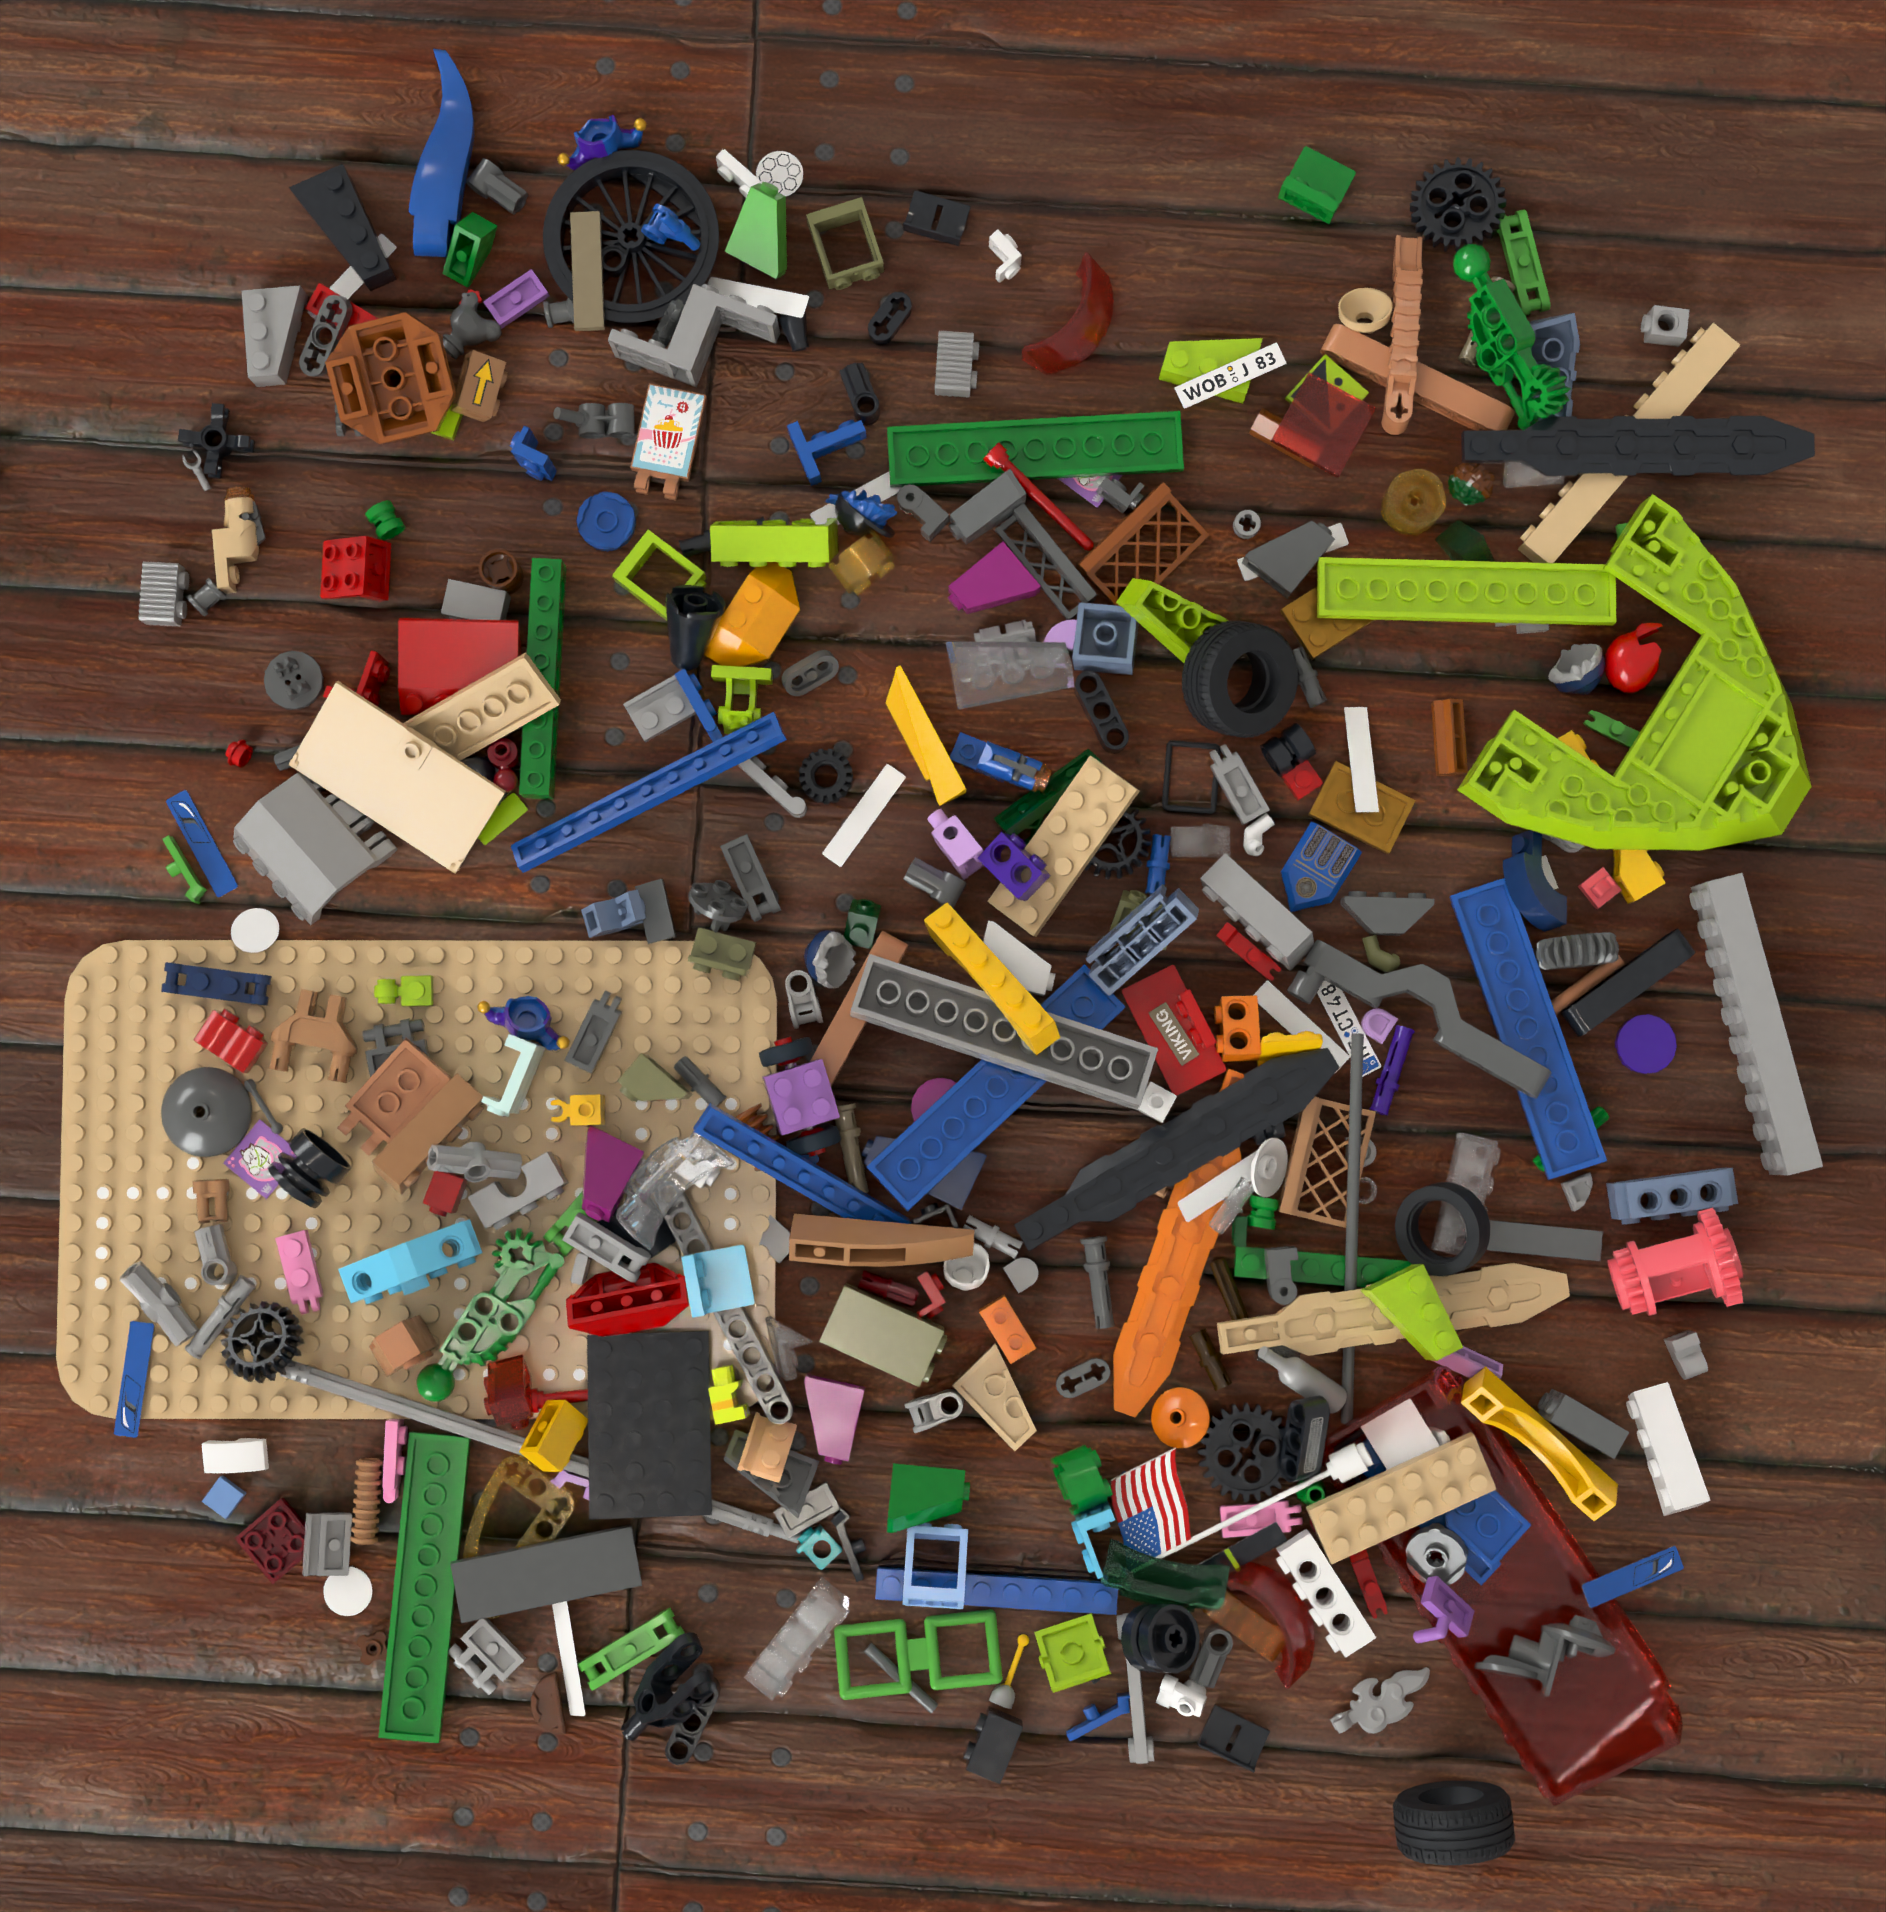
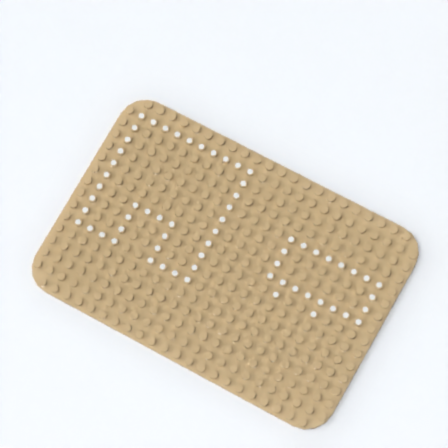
(134, 1200)

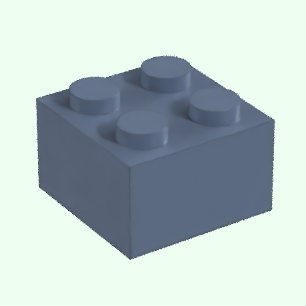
(1104, 639)

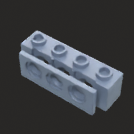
(1144, 943)
(1626, 1195)

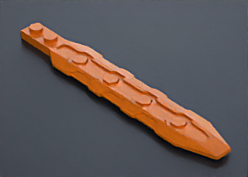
(1166, 1289)

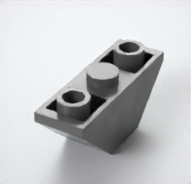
(1386, 913)

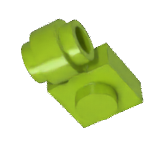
(413, 991)

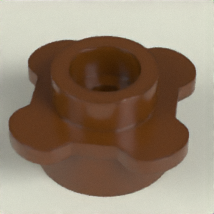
(378, 1640)

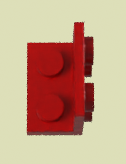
(356, 568)
(374, 675)

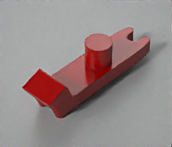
(1247, 951)
(1368, 1583)

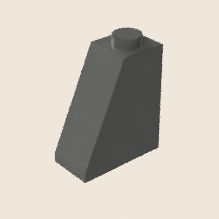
(987, 508)
(1290, 557)

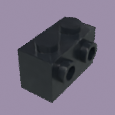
(993, 1744)

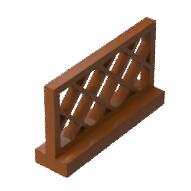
(1131, 525)

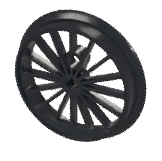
(666, 179)

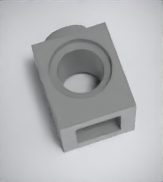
(1675, 318)

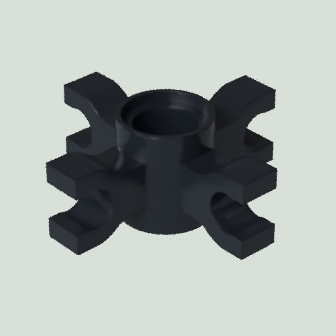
(218, 425)

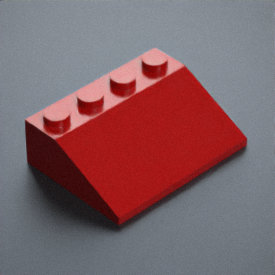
(449, 655)

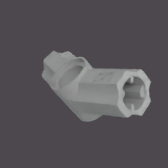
(159, 1303)

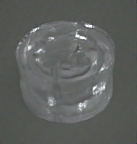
(1372, 1190)

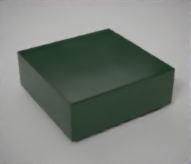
(1239, 1231)

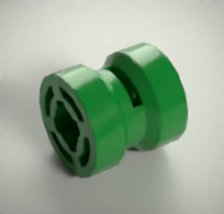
(385, 520)
(1262, 1212)

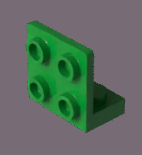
(1316, 184)

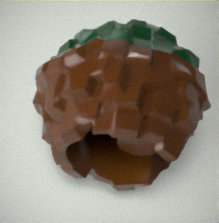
(1471, 483)

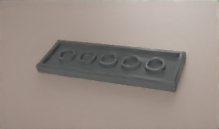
(546, 1573)

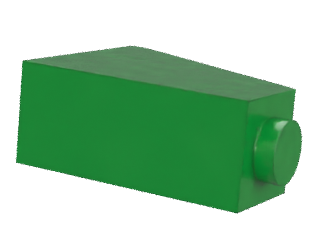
(924, 1495)

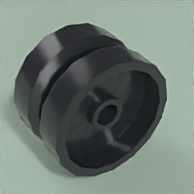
(1160, 1638)

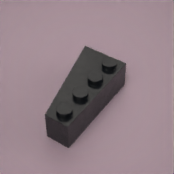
(342, 217)

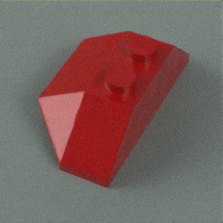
(616, 1306)

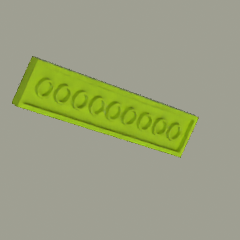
(1465, 591)

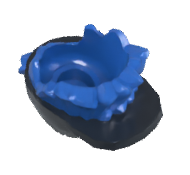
(862, 513)

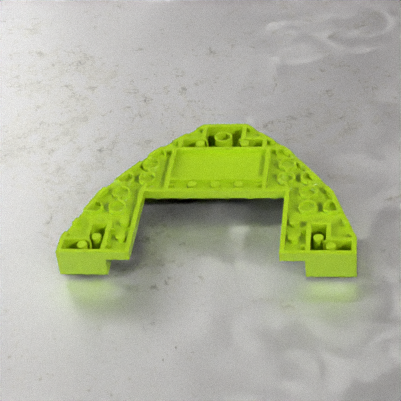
(1715, 754)

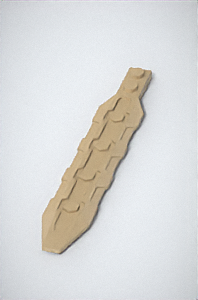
(1348, 1318)

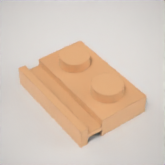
(767, 1448)

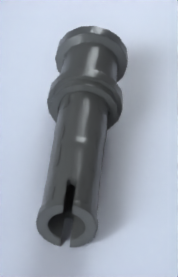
(1097, 1267)

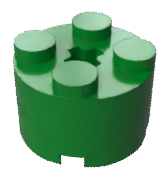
(1080, 1479)

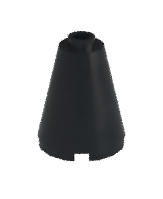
(691, 623)

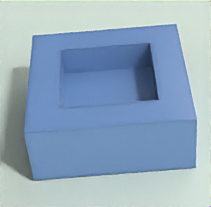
(224, 1497)

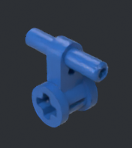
(666, 225)

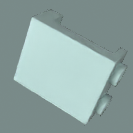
(520, 1079)

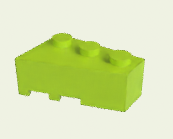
(1195, 358)
(1416, 1310)

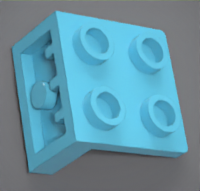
(718, 1280)
(1098, 1520)

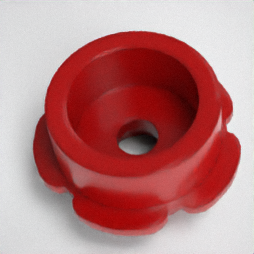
(239, 753)

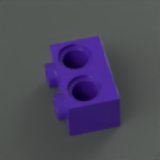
(1010, 871)

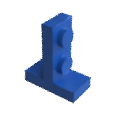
(823, 444)

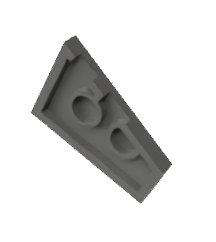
(794, 1482)

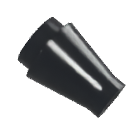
(795, 331)

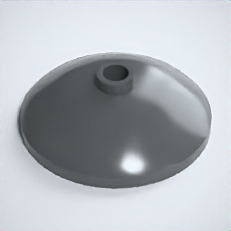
(225, 1117)

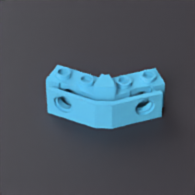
(407, 1264)

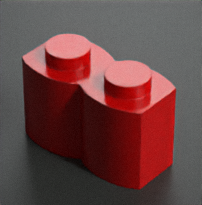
(231, 1040)

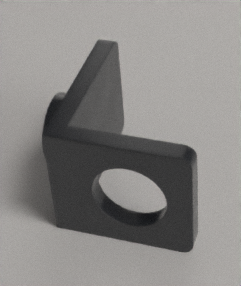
(932, 1210)

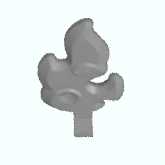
(1376, 1712)

